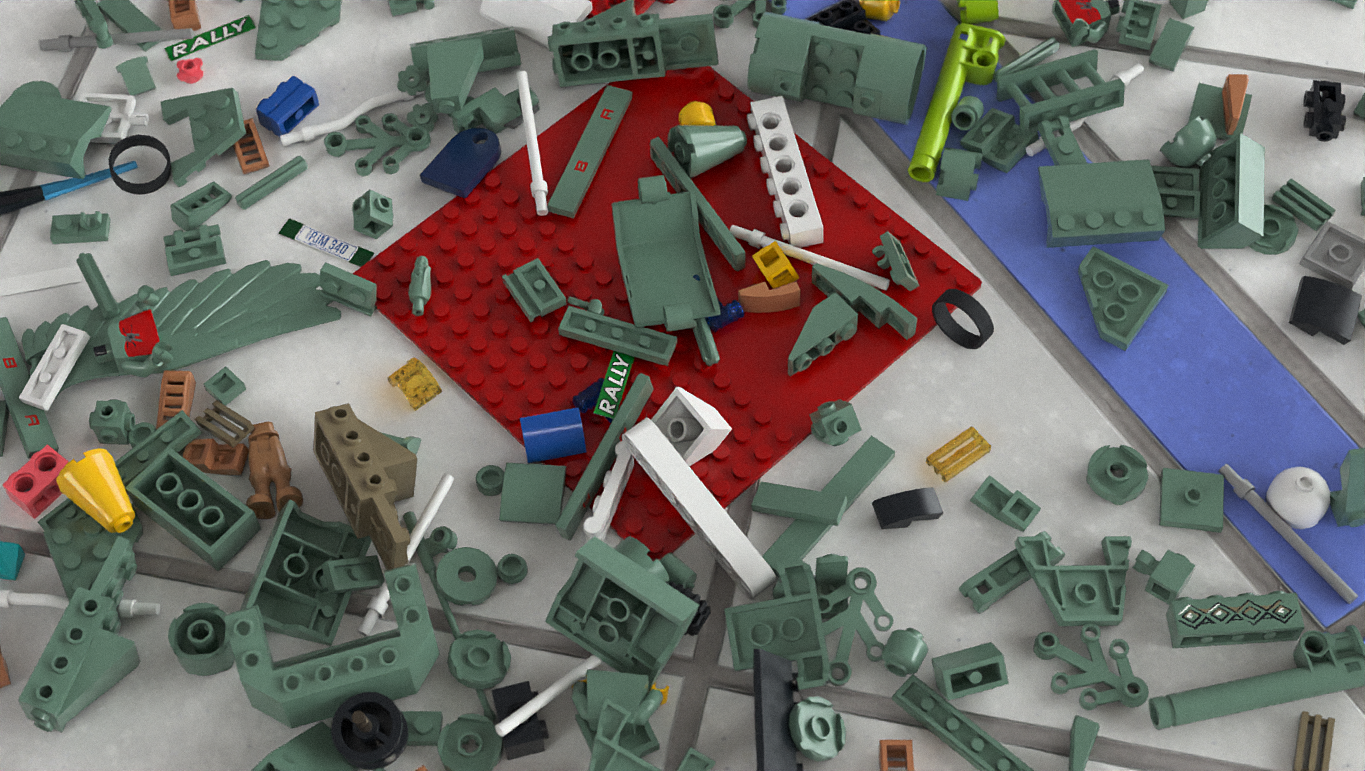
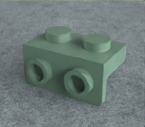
(1138, 24)

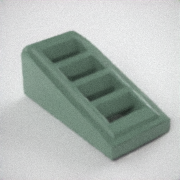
(189, 218)
(1081, 742)

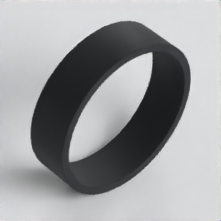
(140, 140)
(972, 309)

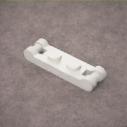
(614, 485)

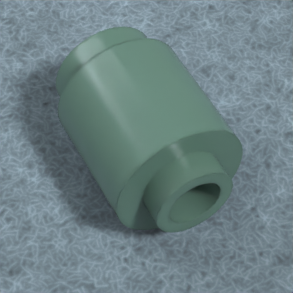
(967, 113)

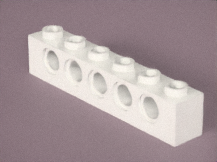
(774, 133)

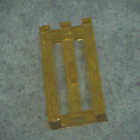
(947, 474)

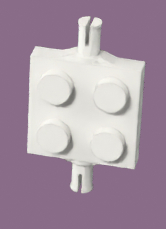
(120, 117)

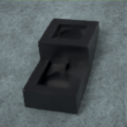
(907, 506)

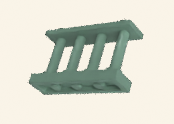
(1075, 104)

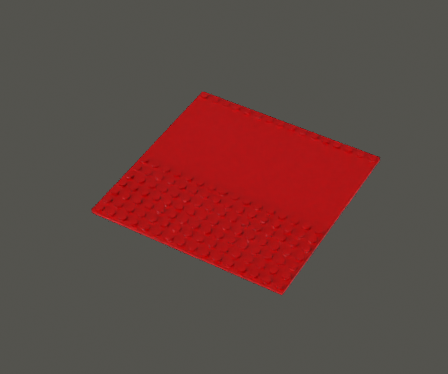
(529, 369)

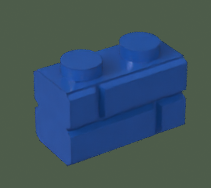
(287, 106)

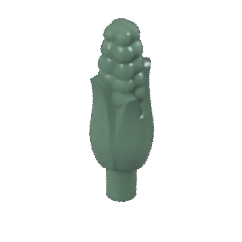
(420, 286)

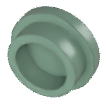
(512, 569)

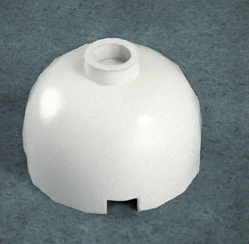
(1299, 497)

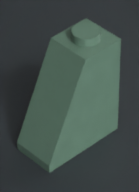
(452, 72)

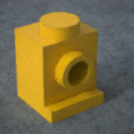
(775, 265)

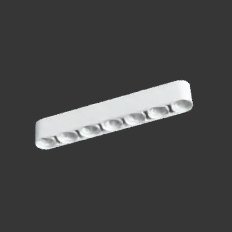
(699, 508)

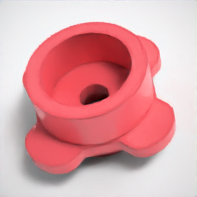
(190, 70)

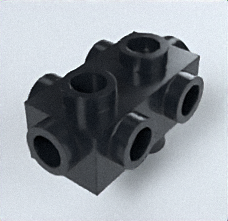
(1325, 110)

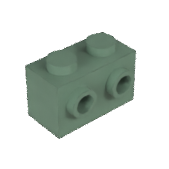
(969, 671)

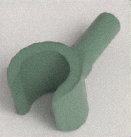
(593, 306)

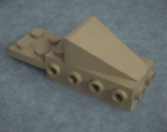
(367, 478)

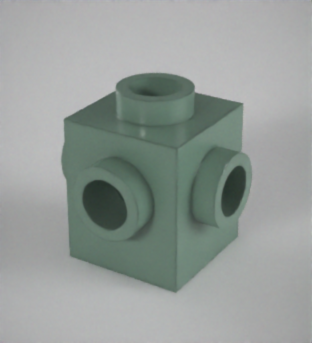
(372, 214)
(112, 422)
(834, 422)

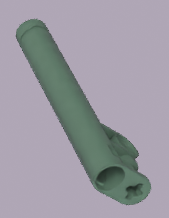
(1333, 669)

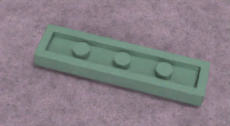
(617, 335)

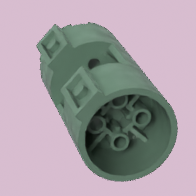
(836, 67)

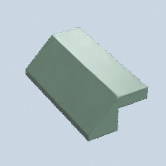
(498, 47)

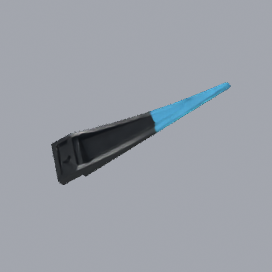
(22, 198)

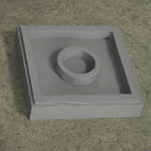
(1336, 255)

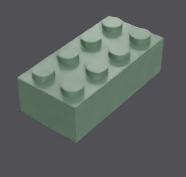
(193, 508)

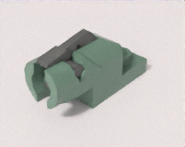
(493, 111)

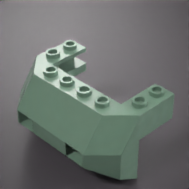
(318, 682)

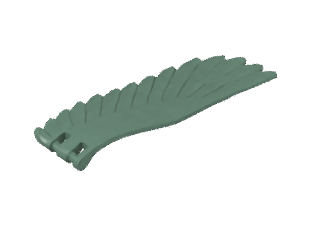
(201, 317)

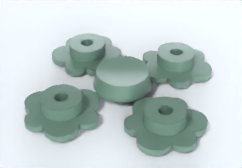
(419, 85)

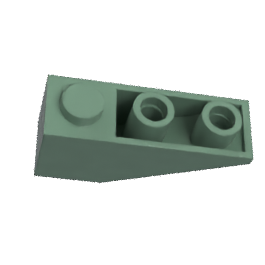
(825, 327)

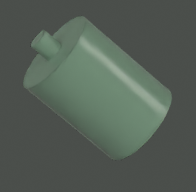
(678, 571)

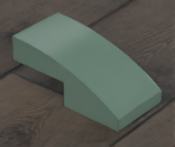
(1171, 44)
(1005, 506)

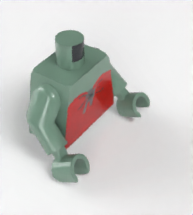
(1084, 18)
(136, 340)

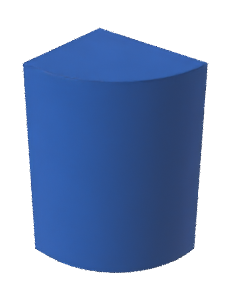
(553, 435)

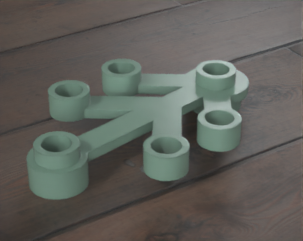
(724, 14)
(380, 143)
(853, 620)
(1094, 671)

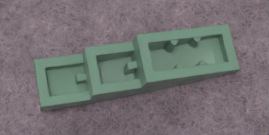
(866, 299)

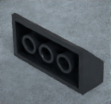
(772, 707)

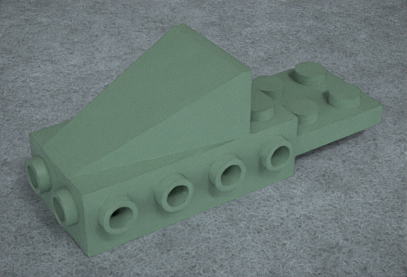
(630, 46)
(85, 649)

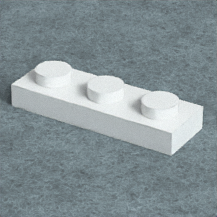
(54, 367)

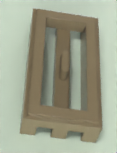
(213, 414)
(1317, 722)

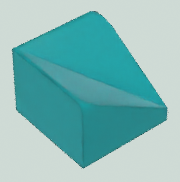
(10, 560)

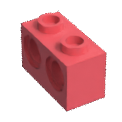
(35, 476)

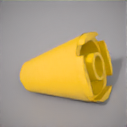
(98, 490)

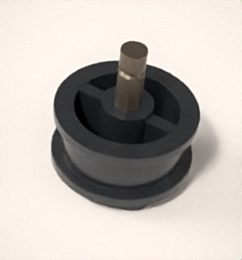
(369, 731)

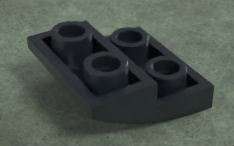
(846, 16)
(1325, 309)

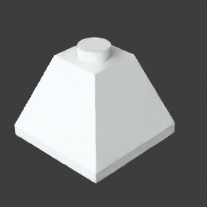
(691, 425)

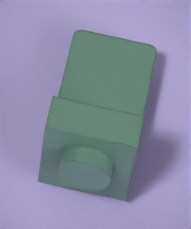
(831, 575)

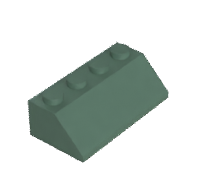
(1232, 195)

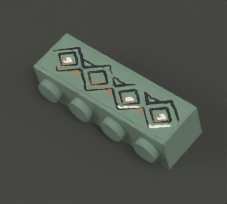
(1234, 619)

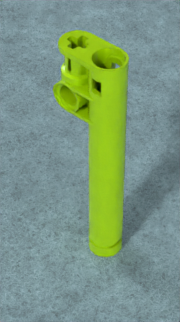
(964, 61)

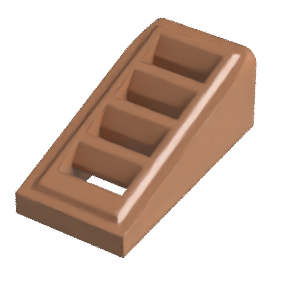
(184, 14)
(1233, 97)
(250, 128)
(175, 383)
(896, 749)

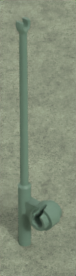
(439, 542)

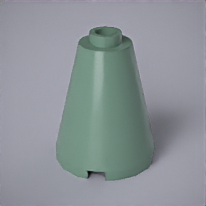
(704, 146)

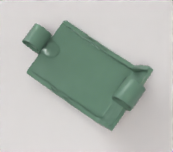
(660, 255)

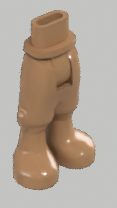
(269, 465)

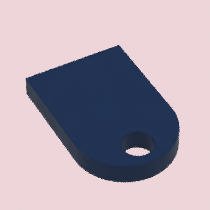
(463, 162)

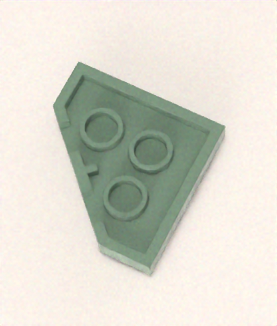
(292, 23)
(1118, 296)
(82, 549)

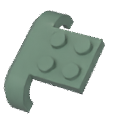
(783, 627)

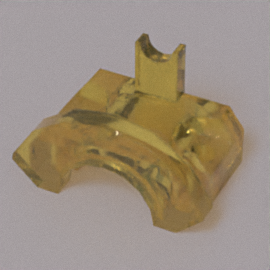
(415, 382)

